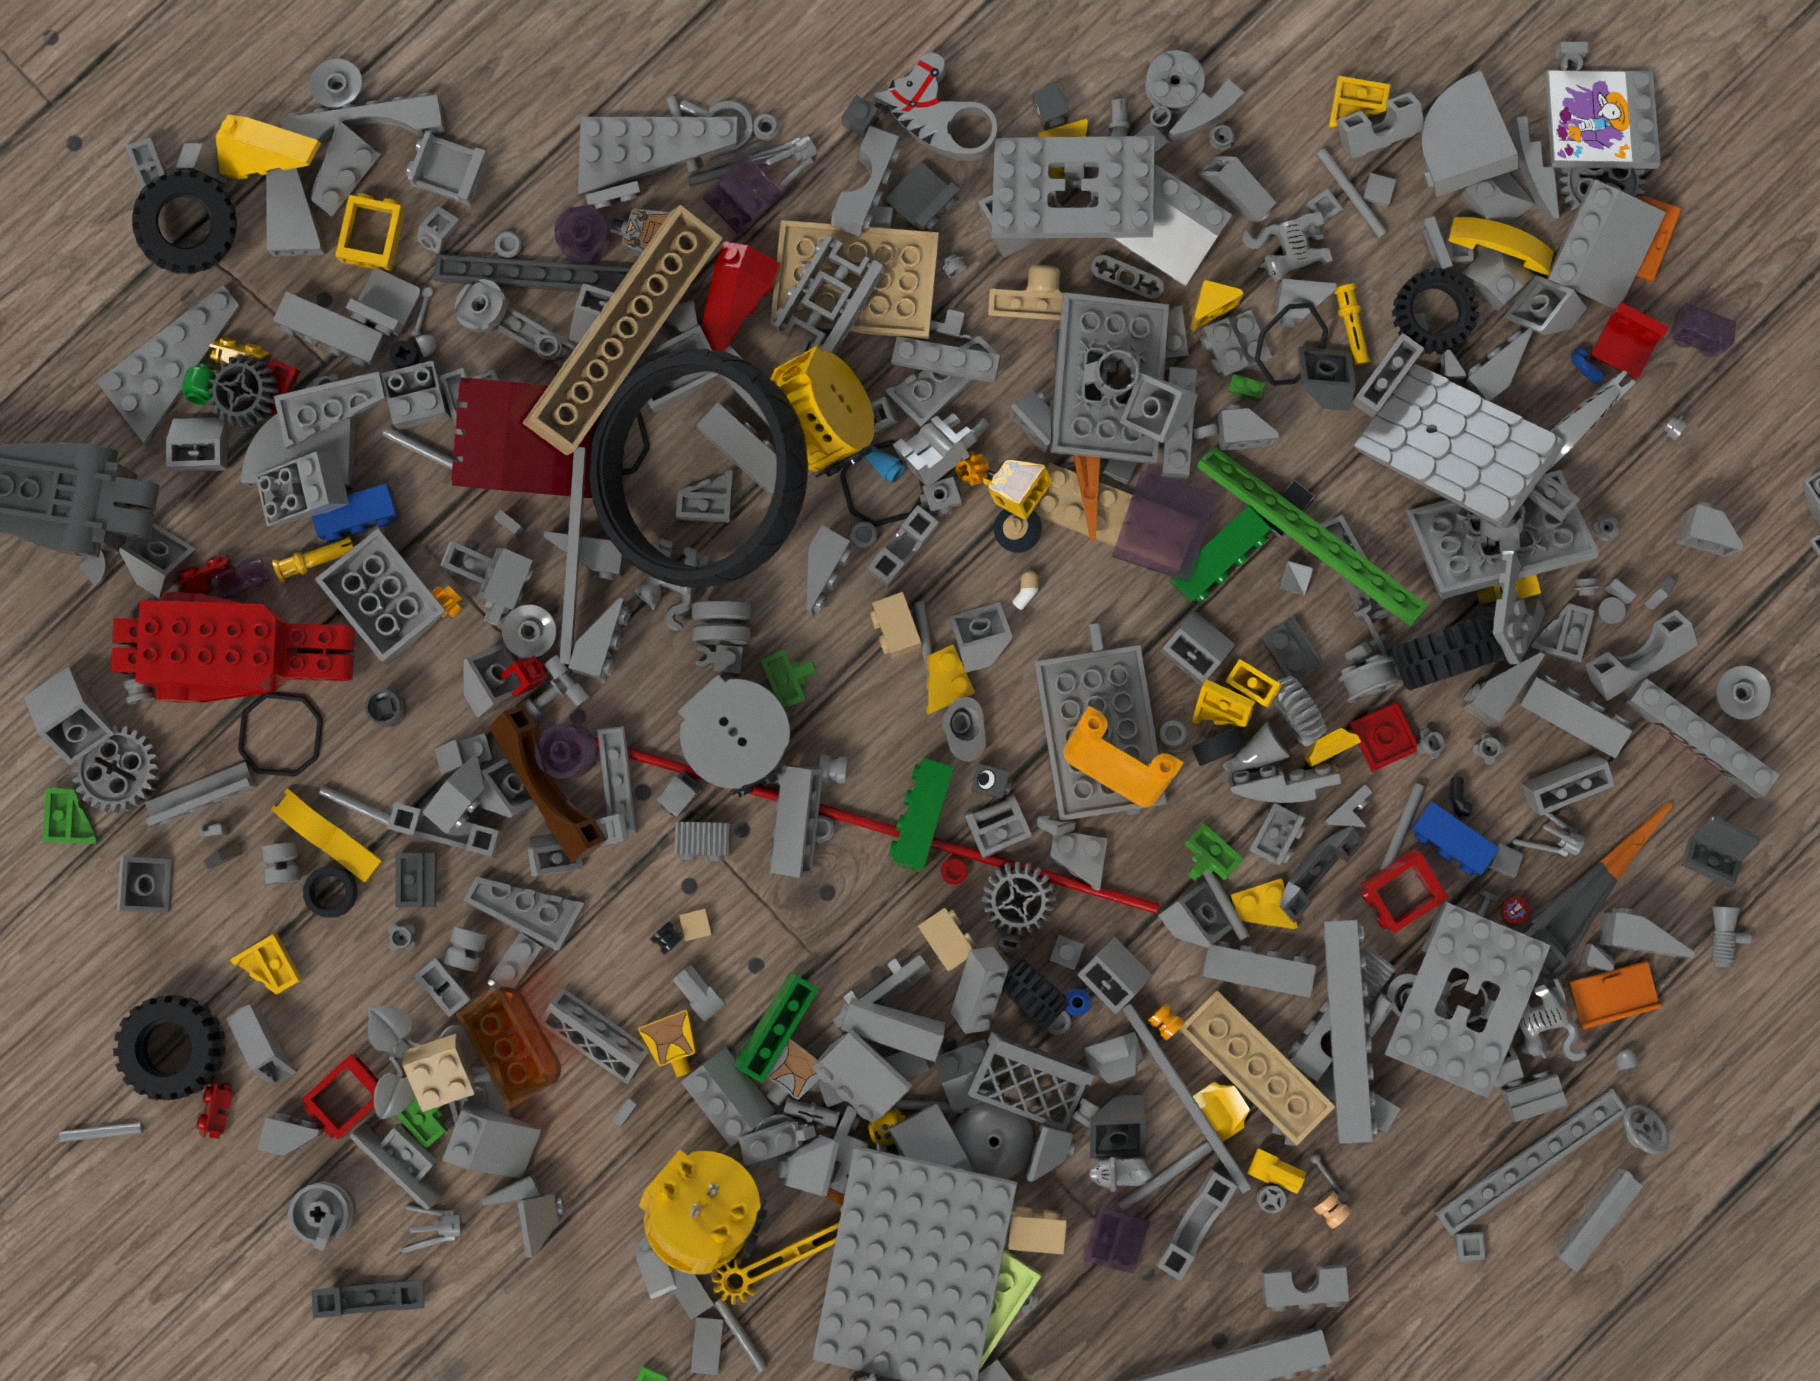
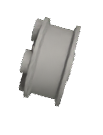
(1177, 67)
(1370, 679)

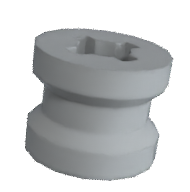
(137, 692)
(1085, 1112)
(1273, 1203)

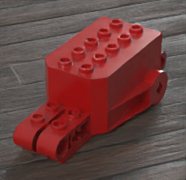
(224, 649)

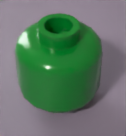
(196, 384)

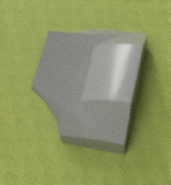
(548, 856)
(1114, 1057)

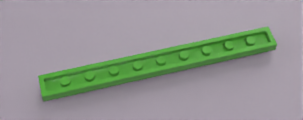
(1312, 536)

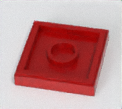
(1384, 736)

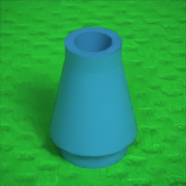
(886, 465)

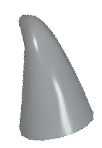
(1260, 751)

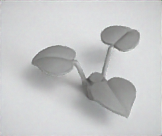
(387, 1033)

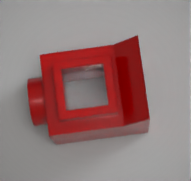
(529, 671)

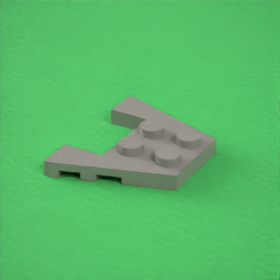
(1514, 624)

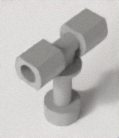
(562, 685)

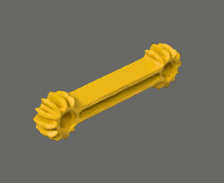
(791, 1253)

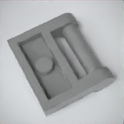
(1002, 833)

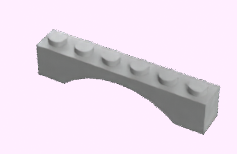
(410, 114)

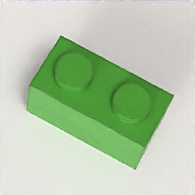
(1246, 387)

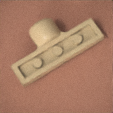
(1039, 300)

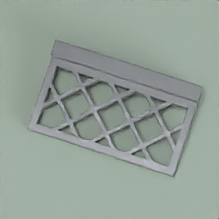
(1044, 1063)

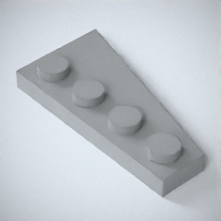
(318, 408)
(530, 912)

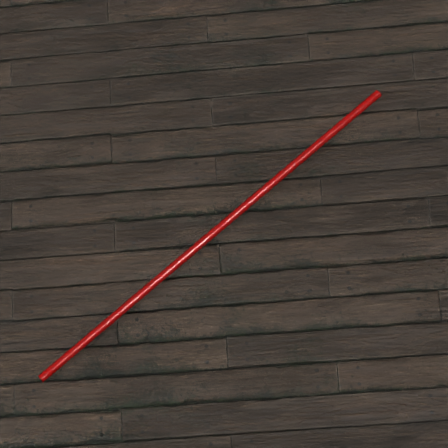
(889, 829)

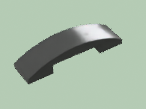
(1314, 867)
(368, 1298)

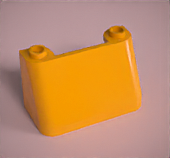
(1114, 767)

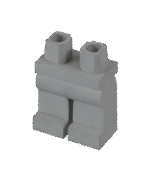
(936, 448)

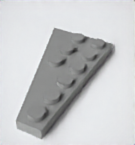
(639, 146)
(153, 375)

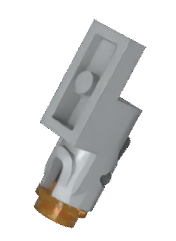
(844, 1154)

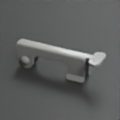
(952, 325)

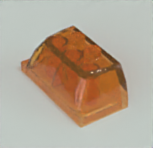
(510, 1045)

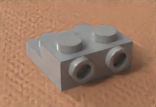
(1234, 344)

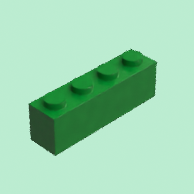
(1221, 553)
(921, 816)
(776, 1027)

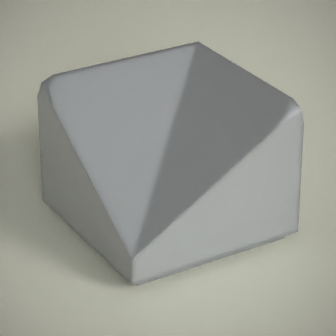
(1295, 578)
(1597, 958)

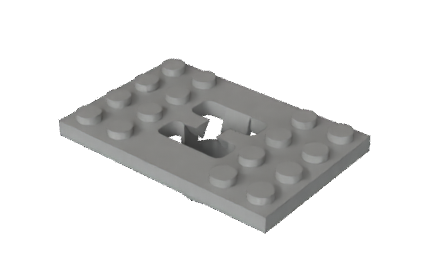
(1122, 187)
(1118, 332)
(1456, 553)
(1486, 954)

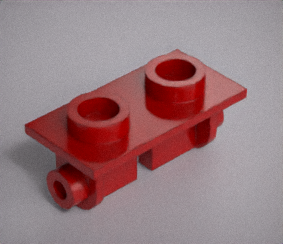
(195, 578)
(211, 1120)

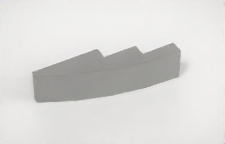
(1539, 179)
(1342, 531)

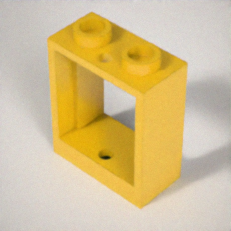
(367, 259)

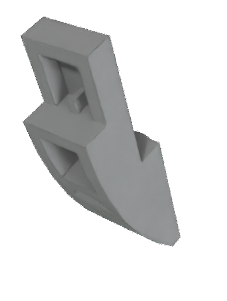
(1273, 786)

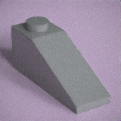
(595, 554)

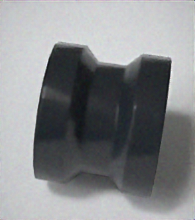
(407, 359)
(666, 938)

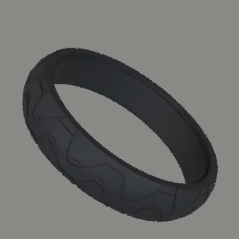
(608, 451)

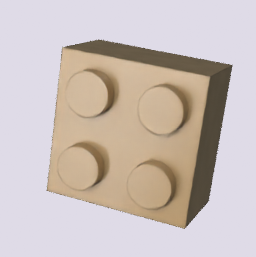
(896, 625)
(947, 939)
(439, 1072)
(1036, 1231)

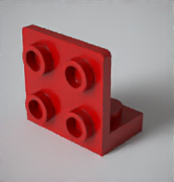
(1628, 340)

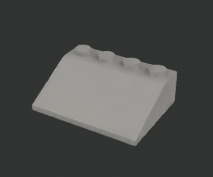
(1183, 228)
(1605, 244)
(381, 596)

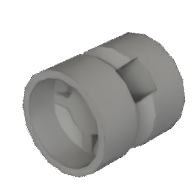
(280, 854)
(469, 940)

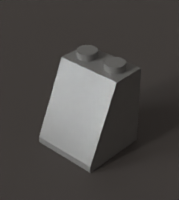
(68, 716)

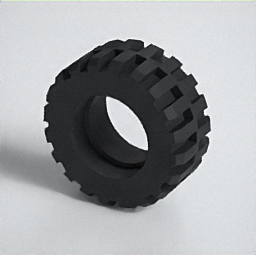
(193, 186)
(1447, 653)
(134, 1053)

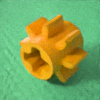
(972, 469)
(448, 599)

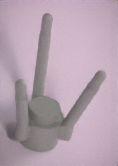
(800, 149)
(1567, 839)
(448, 1226)

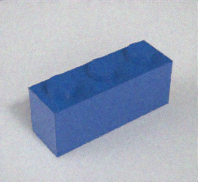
(364, 510)
(1453, 840)

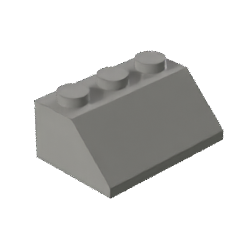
(861, 1076)
(728, 1096)

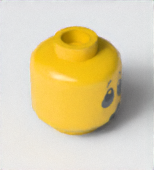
(879, 1129)

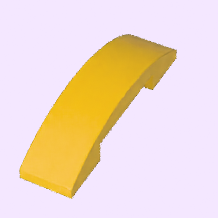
(1502, 238)

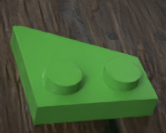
(65, 818)

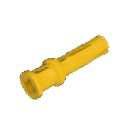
(1360, 356)
(302, 562)

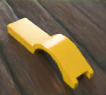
(327, 836)

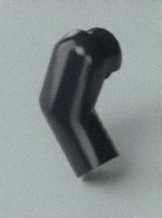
(1457, 798)

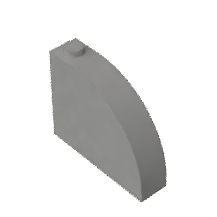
(1465, 138)
(269, 450)

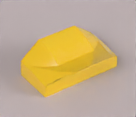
(1330, 745)
(1222, 1108)

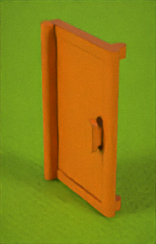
(1653, 257)
(1621, 995)

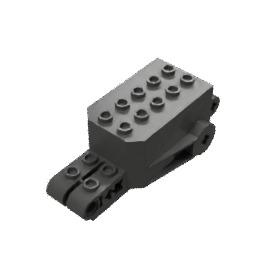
(72, 497)

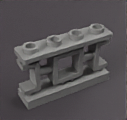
(846, 307)

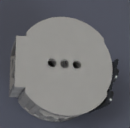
(734, 734)

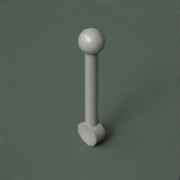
(427, 293)
(1316, 1159)

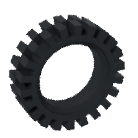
(1453, 287)

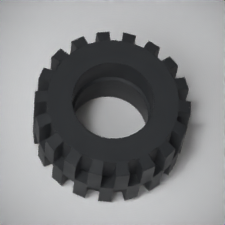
(1034, 993)

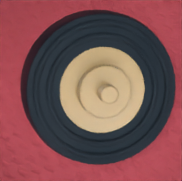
(1016, 533)

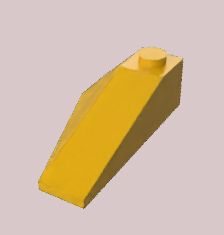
(254, 147)

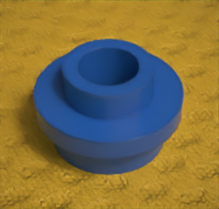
(1086, 1002)

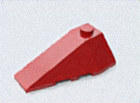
(736, 287)

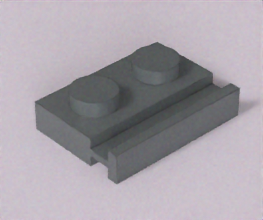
(1291, 649)
(416, 880)

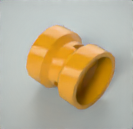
(1165, 1021)

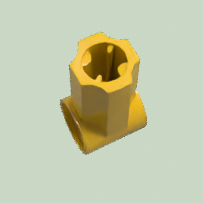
(1271, 1169)

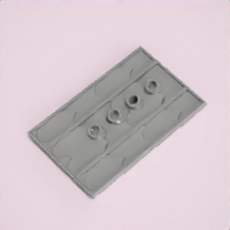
(1459, 445)

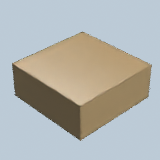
(695, 924)

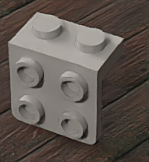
(385, 303)

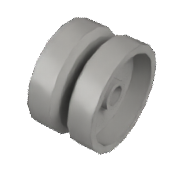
(721, 620)
(332, 1199)

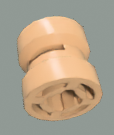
(1332, 1209)

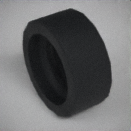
(1218, 746)
(309, 892)

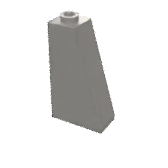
(290, 216)
(894, 1028)

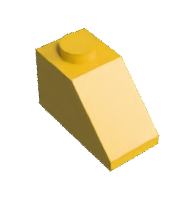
(1253, 683)

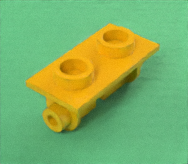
(228, 348)

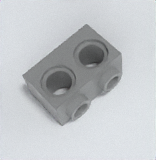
(444, 987)

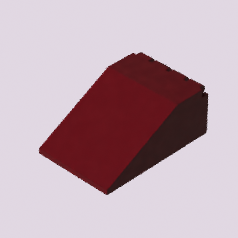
(501, 449)

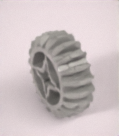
(1299, 712)
(1007, 901)

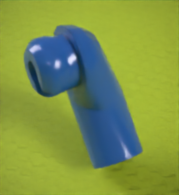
(1579, 358)

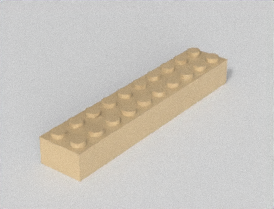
(622, 330)

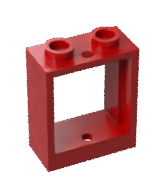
(1426, 876)
(315, 1110)

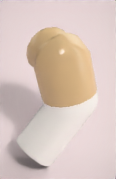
(1029, 588)

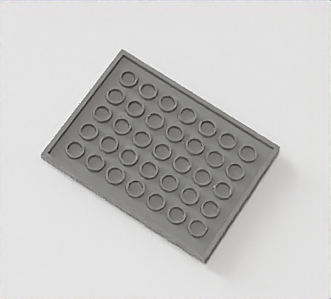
(914, 1269)

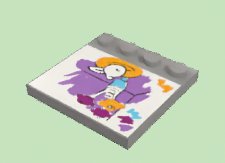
(1602, 119)

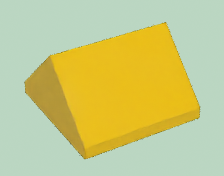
(1214, 301)

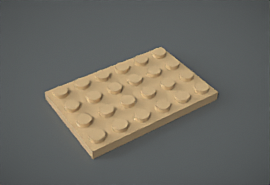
(901, 299)

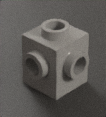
(943, 506)

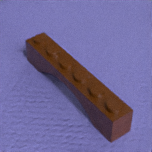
(573, 828)

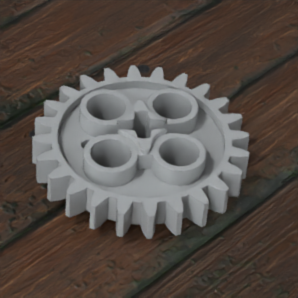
(1573, 182)
(103, 791)

